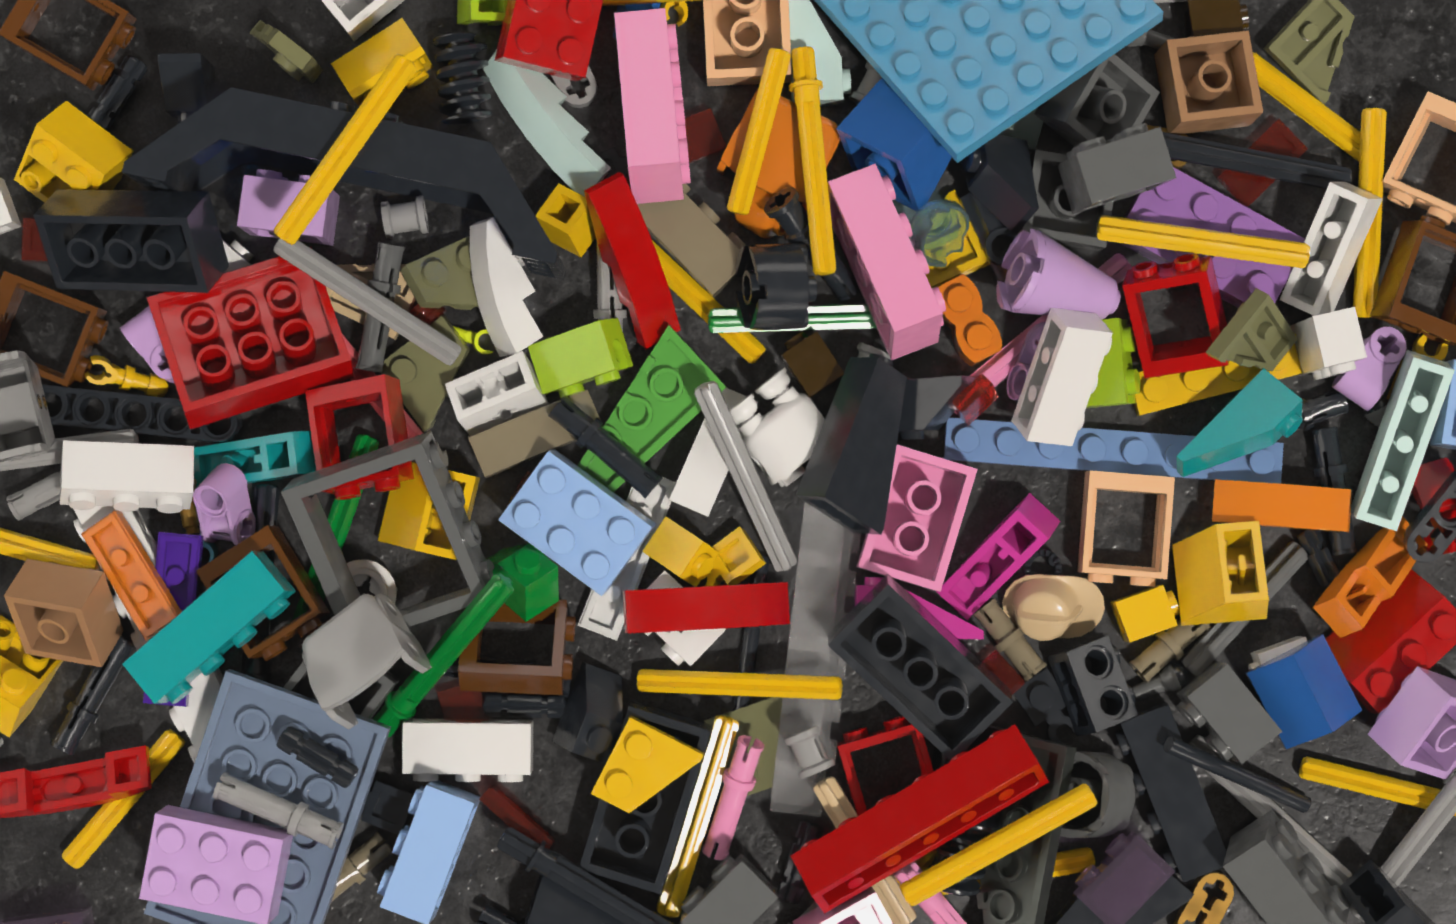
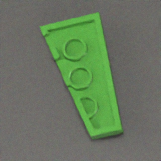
(654, 405)

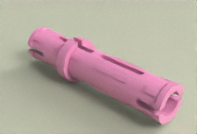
(737, 782)

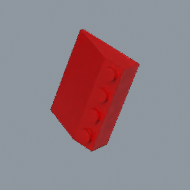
(250, 340)

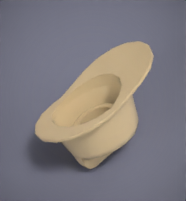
(1053, 606)

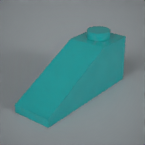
(1247, 424)
(260, 457)

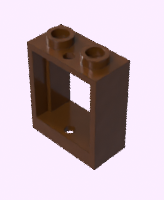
(25, 17)
(11, 293)
(1387, 303)
(266, 540)
(522, 678)

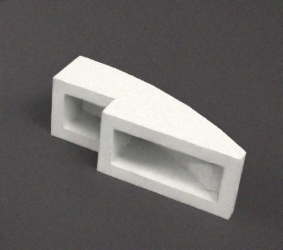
(500, 289)
(704, 467)

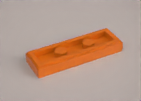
(131, 574)

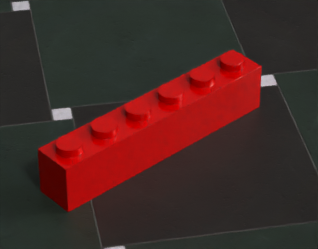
(919, 818)

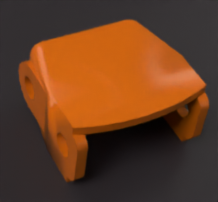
(782, 156)

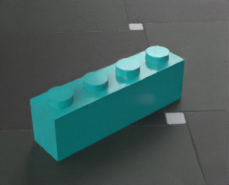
(209, 628)

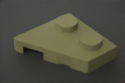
(424, 375)

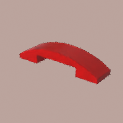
(706, 607)
(75, 785)

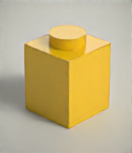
(567, 220)
(681, 552)
(1145, 613)

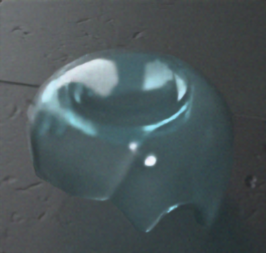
(939, 230)

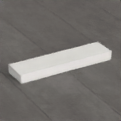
(606, 612)

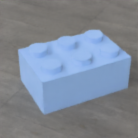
(577, 521)
(427, 851)

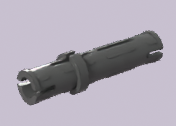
(384, 282)

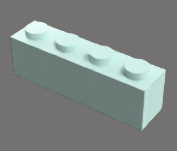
(1402, 440)

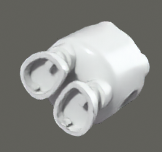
(783, 435)

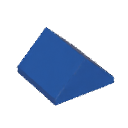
(1305, 692)

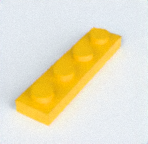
(1186, 387)

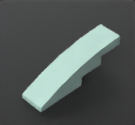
(549, 128)

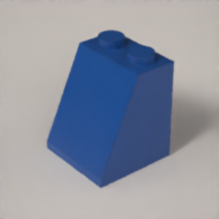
(893, 137)

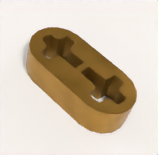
(1217, 907)

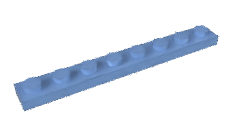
(1099, 451)

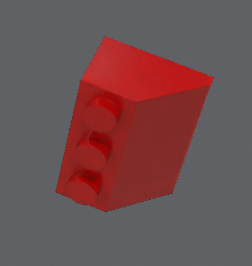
(1402, 633)

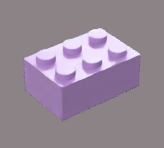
(216, 864)

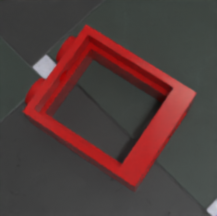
(1180, 355)
(324, 436)
(860, 739)

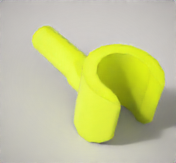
(472, 338)

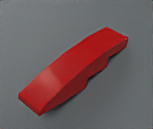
(632, 257)

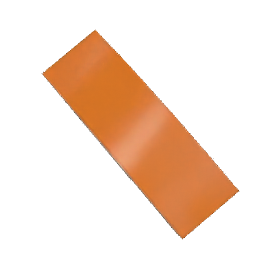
(1282, 505)
(1366, 581)

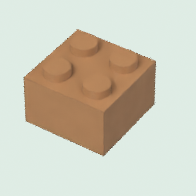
(1208, 82)
(64, 612)

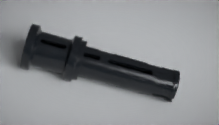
(793, 219)

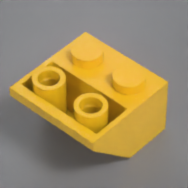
(367, 62)
(71, 154)
(412, 518)
(1221, 575)
(21, 678)

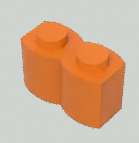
(973, 331)

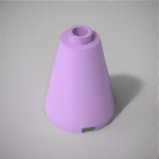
(1051, 276)

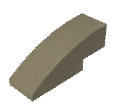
(525, 437)

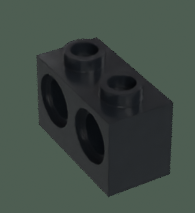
(1083, 689)

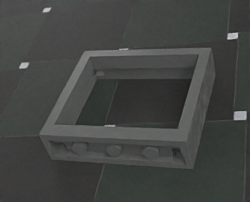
(446, 496)

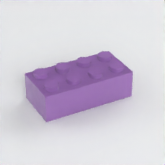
(1196, 205)

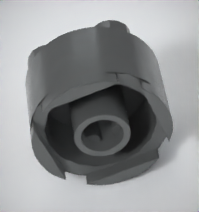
(1113, 789)

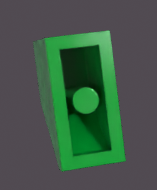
(532, 577)

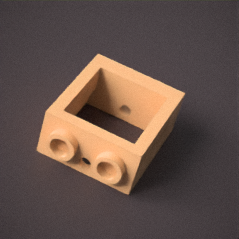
(1435, 110)
(1135, 483)

